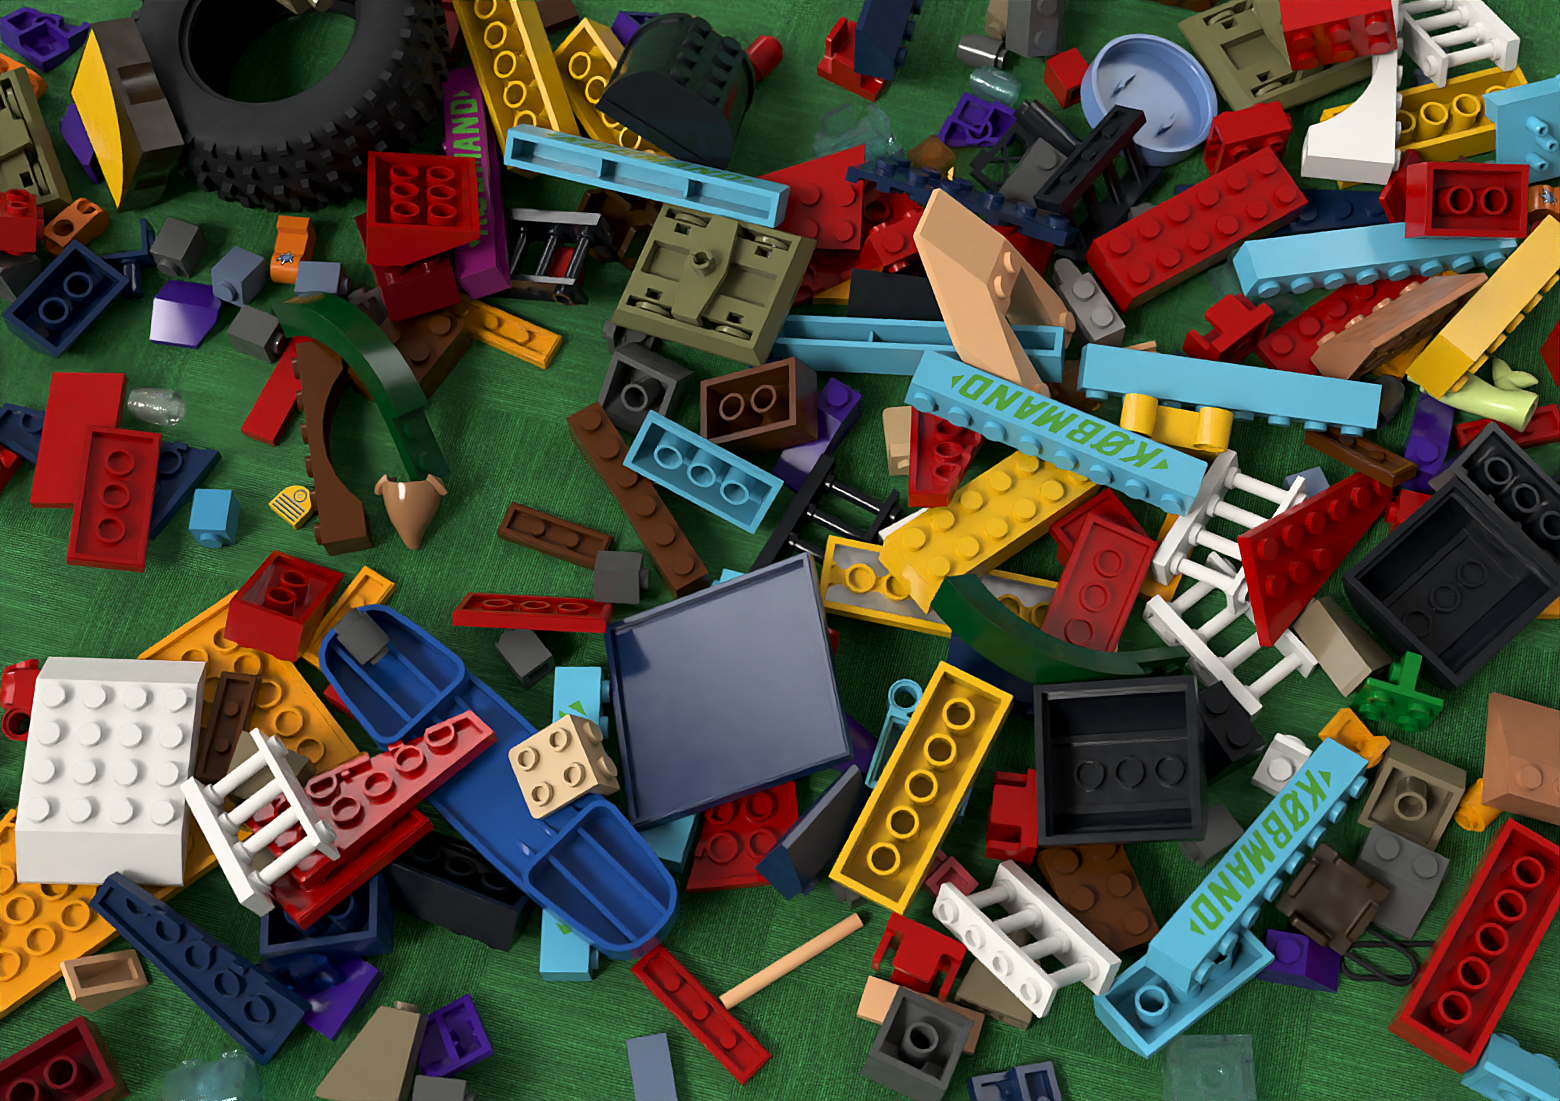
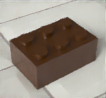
(430, 346)
(760, 408)
(1101, 893)

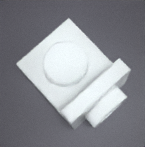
(1280, 763)

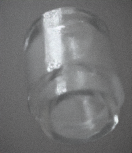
(156, 405)

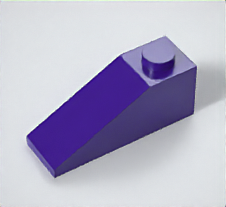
(837, 414)
(1427, 440)

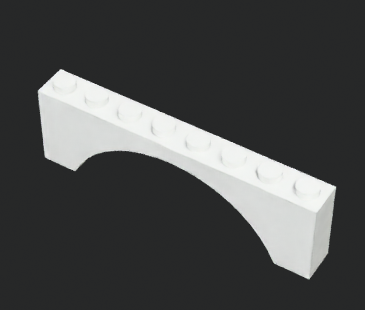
(1362, 139)

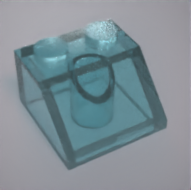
(227, 1079)

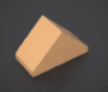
(103, 978)

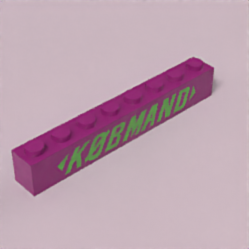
(483, 263)

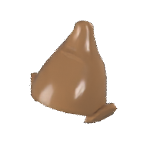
(411, 505)

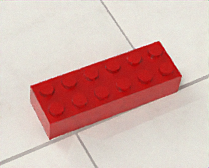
(1195, 229)
(1482, 948)

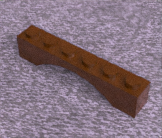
(648, 515)
(342, 516)

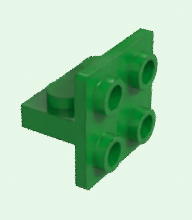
(1395, 699)

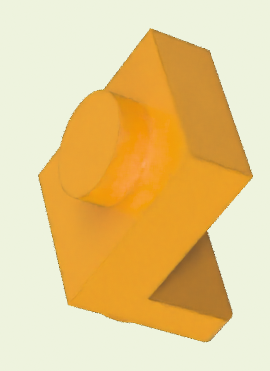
(1354, 735)

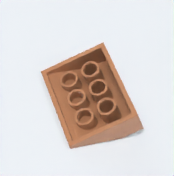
(1394, 326)
(1522, 759)

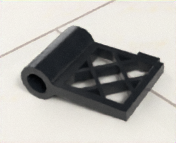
(1031, 123)

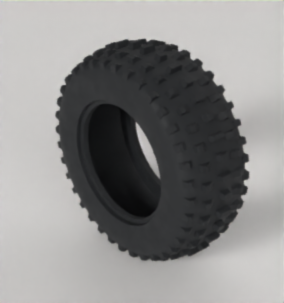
(309, 143)

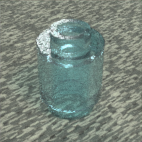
(995, 85)

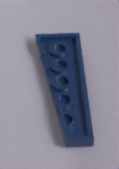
(1330, 211)
(221, 982)

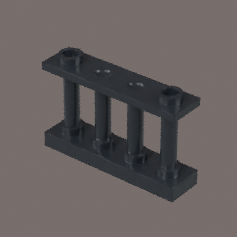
(1083, 167)
(556, 229)
(807, 510)

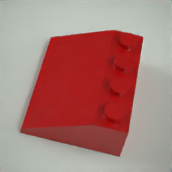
(419, 206)

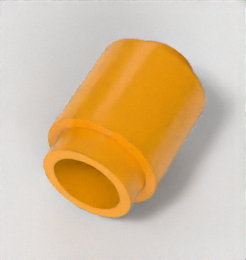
(1471, 813)

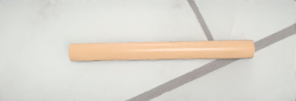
(791, 961)

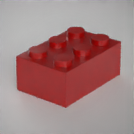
(1336, 30)
(1466, 201)

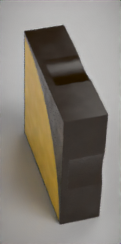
(125, 114)

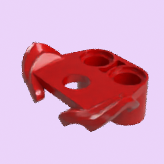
(17, 696)

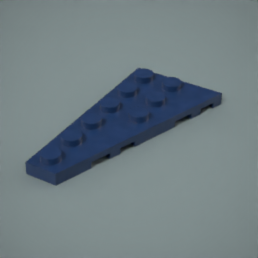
(178, 473)

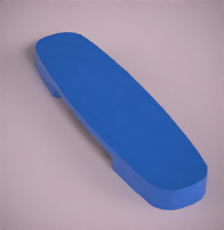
(576, 863)

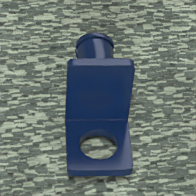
(133, 262)

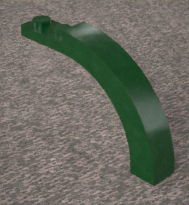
(377, 365)
(1033, 654)

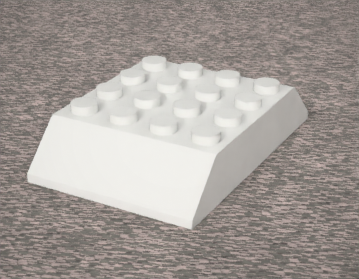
(108, 770)

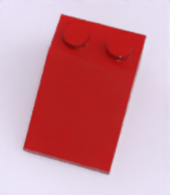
(281, 606)

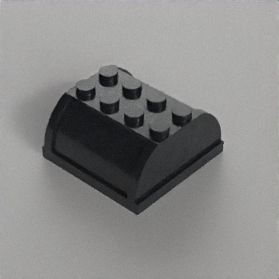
(682, 88)
(1451, 586)
(1120, 762)

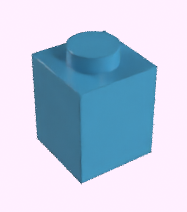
(214, 517)

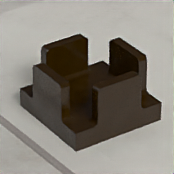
(628, 217)
(1332, 899)

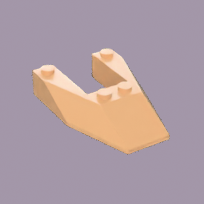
(979, 282)

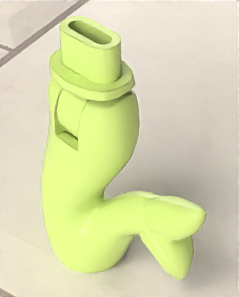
(1501, 402)

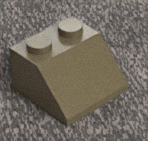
(1413, 795)

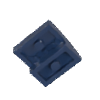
(1020, 1083)

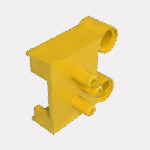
(1190, 432)

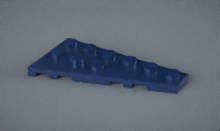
(899, 175)

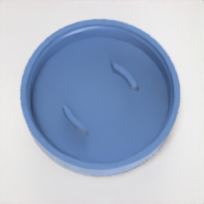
(1162, 82)

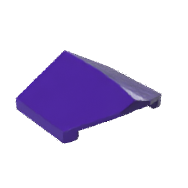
(184, 314)
(454, 1040)

